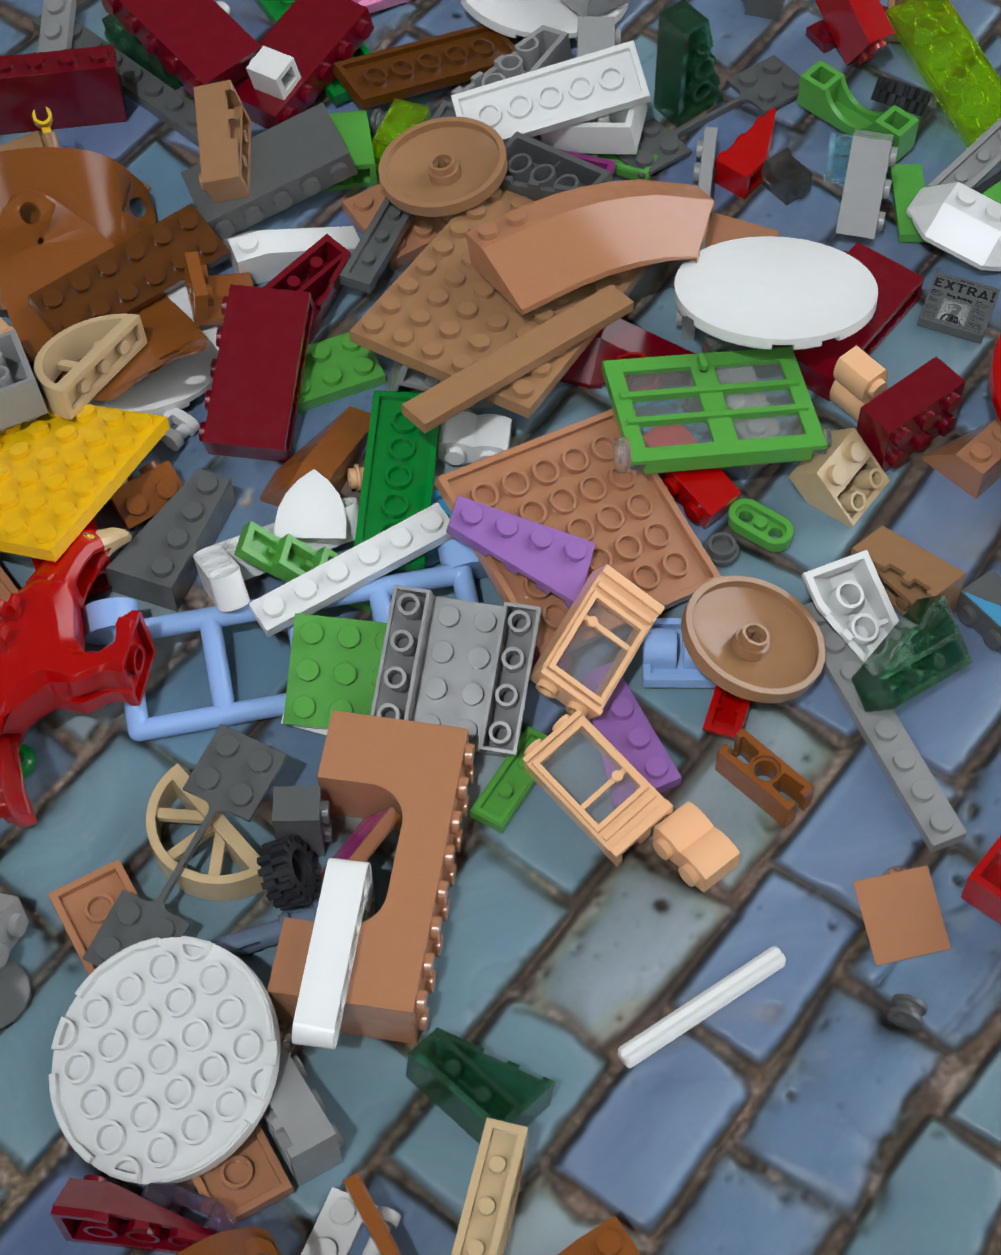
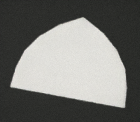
(311, 510)

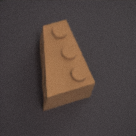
(223, 141)
(910, 570)

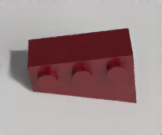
(316, 273)

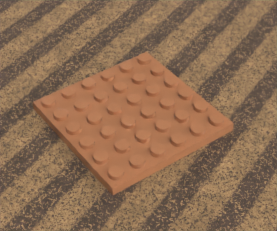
(573, 487)

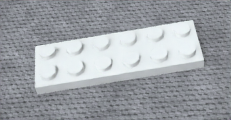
(559, 93)

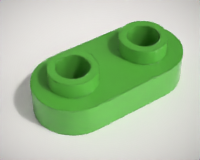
(762, 525)

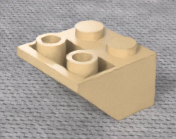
(842, 479)

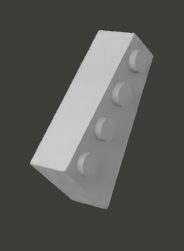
(537, 50)

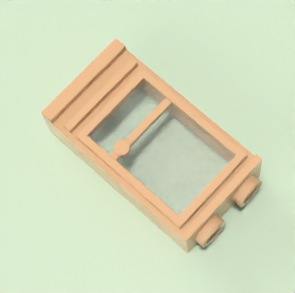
(595, 642)
(595, 785)

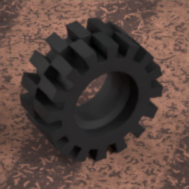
(902, 95)
(288, 872)

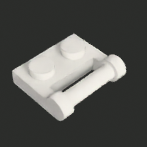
(341, 1225)

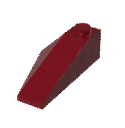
(609, 344)
(109, 1215)

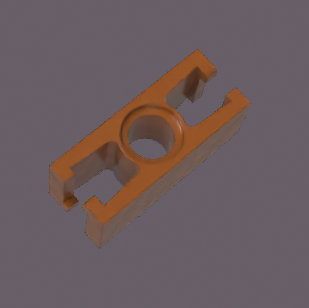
(766, 763)

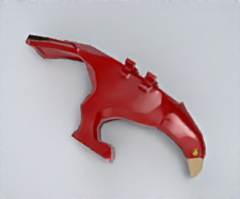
(47, 661)

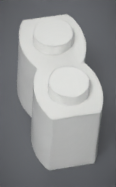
(473, 437)

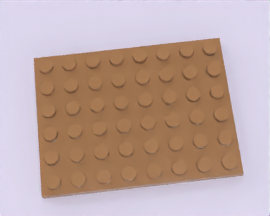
(450, 316)

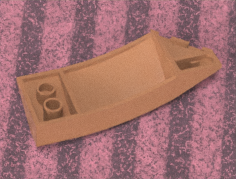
(586, 236)

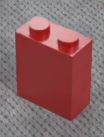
(857, 28)

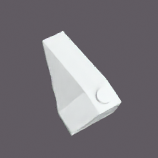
(271, 251)
(853, 601)

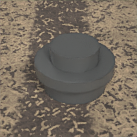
(722, 549)

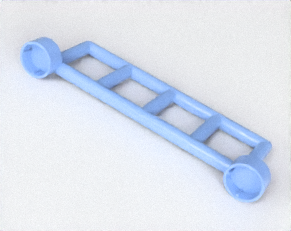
(457, 569)

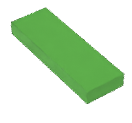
(905, 185)
(507, 788)

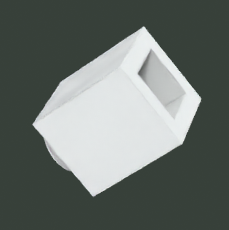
(273, 72)

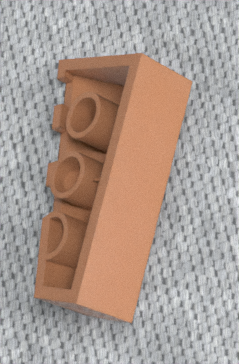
(972, 459)

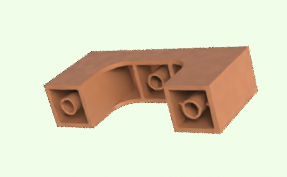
(426, 779)

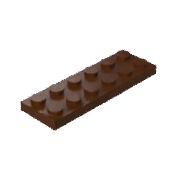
(421, 65)
(130, 273)

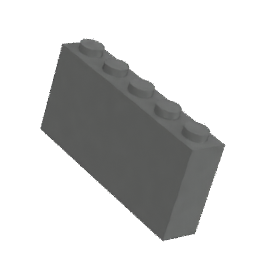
(286, 168)

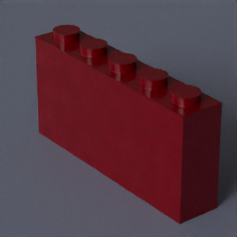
(316, 37)
(189, 38)
(75, 85)
(897, 294)
(257, 373)

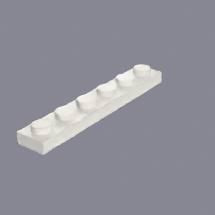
(351, 569)

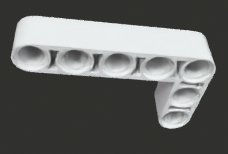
(225, 573)
(343, 905)

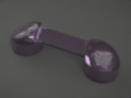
(166, 1194)

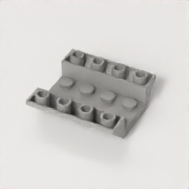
(458, 666)

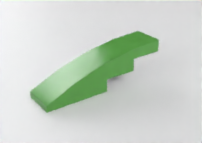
(282, 556)

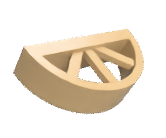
(105, 348)
(226, 840)
(492, 1190)

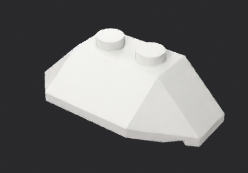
(959, 223)

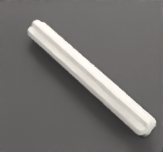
(701, 1007)

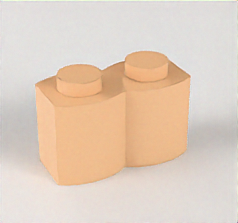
(857, 381)
(695, 846)

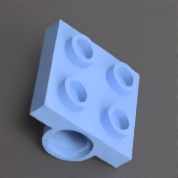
(667, 660)

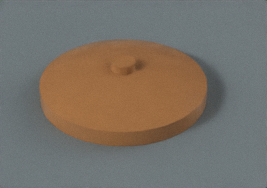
(443, 166)
(753, 639)

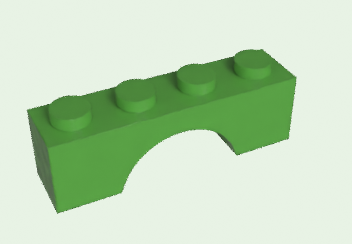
(827, 96)

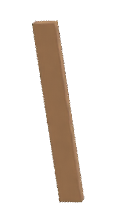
(516, 358)

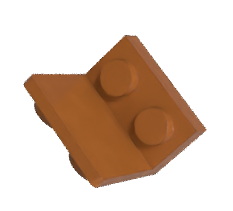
(206, 291)

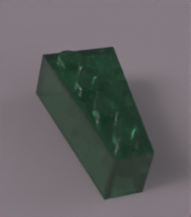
(684, 65)

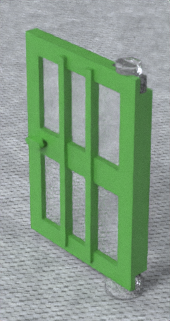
(712, 411)

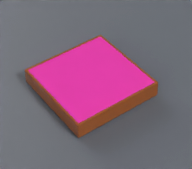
(367, 836)

